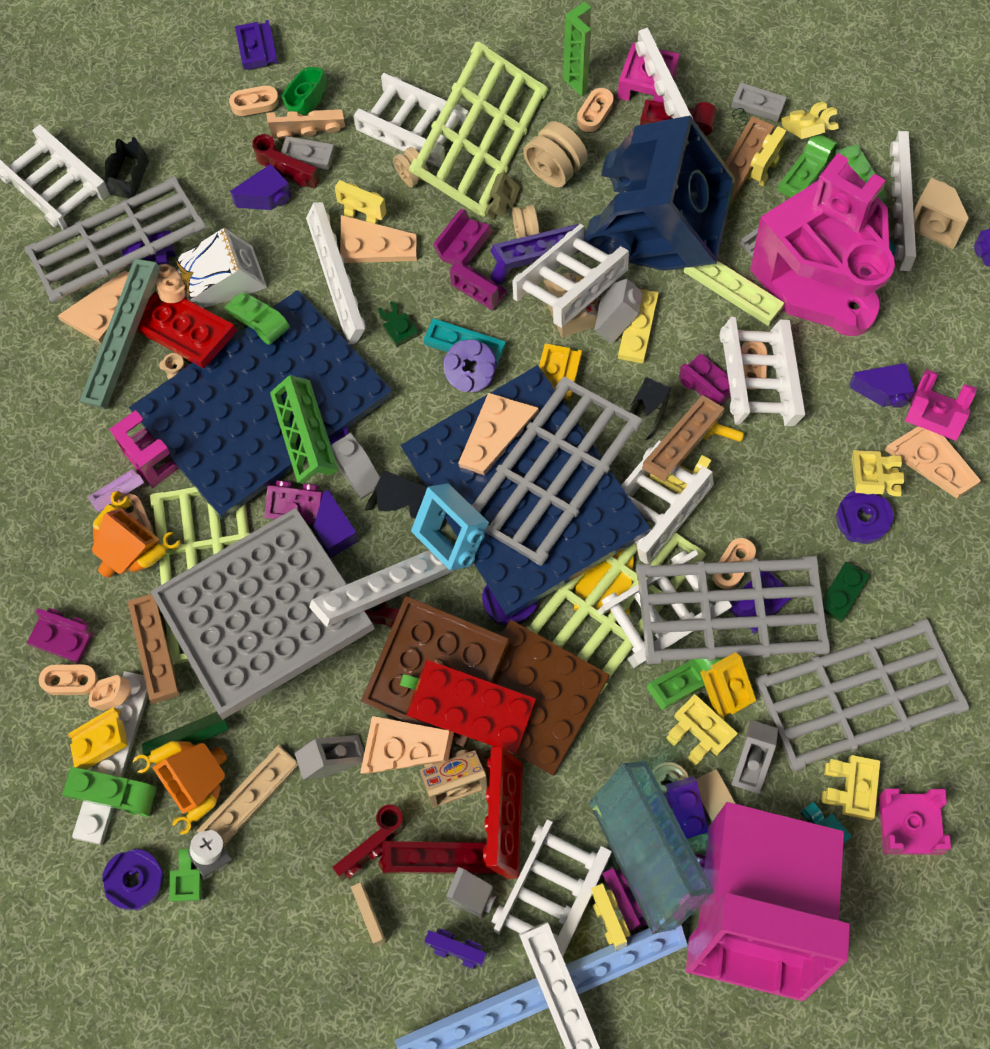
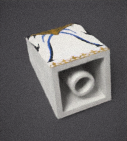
(219, 269)

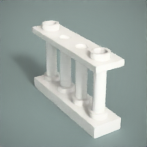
(392, 133)
(60, 157)
(579, 293)
(782, 360)
(680, 504)
(666, 639)
(581, 889)

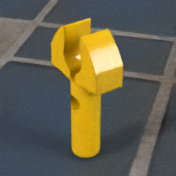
(725, 432)

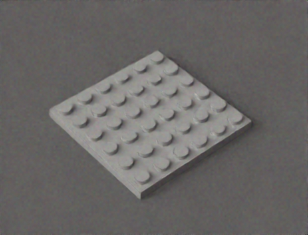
(249, 613)

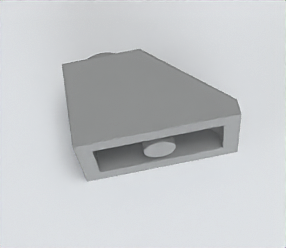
(617, 309)
(355, 465)
(329, 756)
(755, 756)
(470, 893)

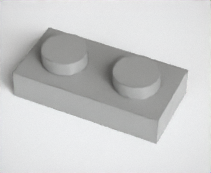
(759, 102)
(310, 152)

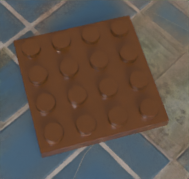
(433, 635)
(563, 693)

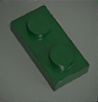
(844, 591)

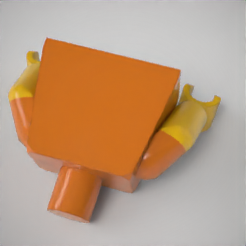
(124, 542)
(189, 776)

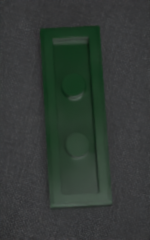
(192, 732)

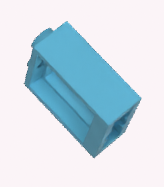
(435, 504)

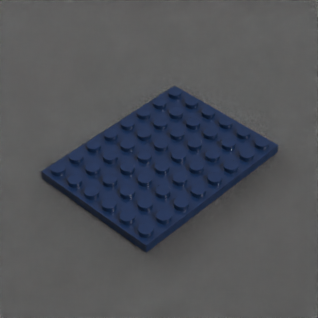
(223, 416)
(601, 529)

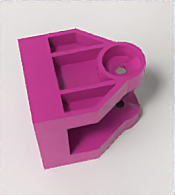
(823, 264)

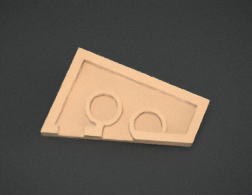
(297, 124)
(375, 243)
(95, 310)
(494, 430)
(935, 460)
(403, 745)

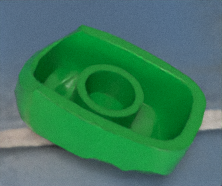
(305, 91)

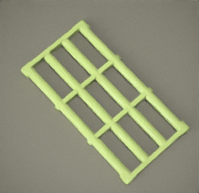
(459, 140)
(190, 546)
(609, 623)

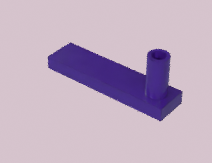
(524, 251)

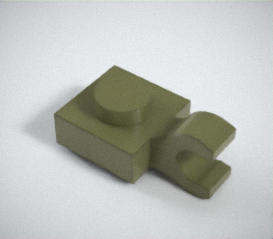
(504, 194)

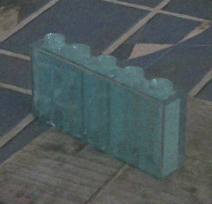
(650, 847)

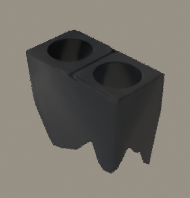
(114, 163)
(652, 395)
(396, 492)

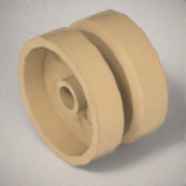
(555, 154)

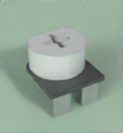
(208, 853)

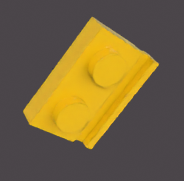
(559, 363)
(728, 685)
(98, 739)

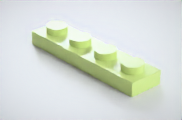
(737, 291)

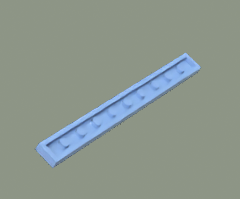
(528, 997)

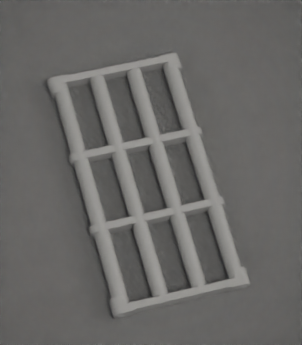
(96, 256)
(555, 441)
(708, 624)
(842, 715)

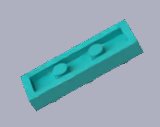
(445, 335)

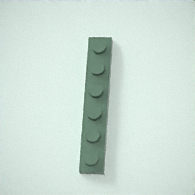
(120, 334)

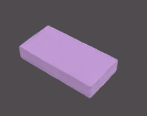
(124, 484)

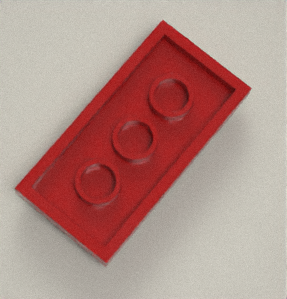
(185, 329)
(470, 706)
(504, 813)

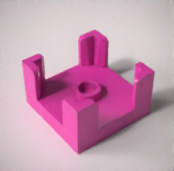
(636, 78)
(843, 199)
(937, 411)
(142, 450)
(913, 823)

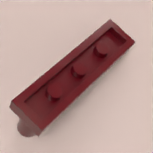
(432, 858)

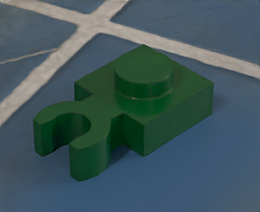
(398, 327)

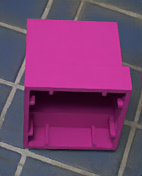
(771, 904)

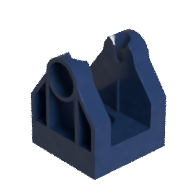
(672, 197)

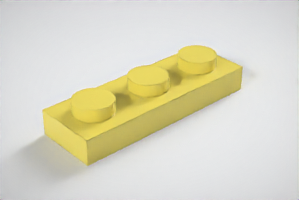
(636, 335)

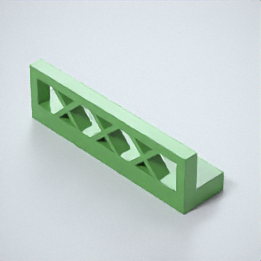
(577, 48)
(308, 424)

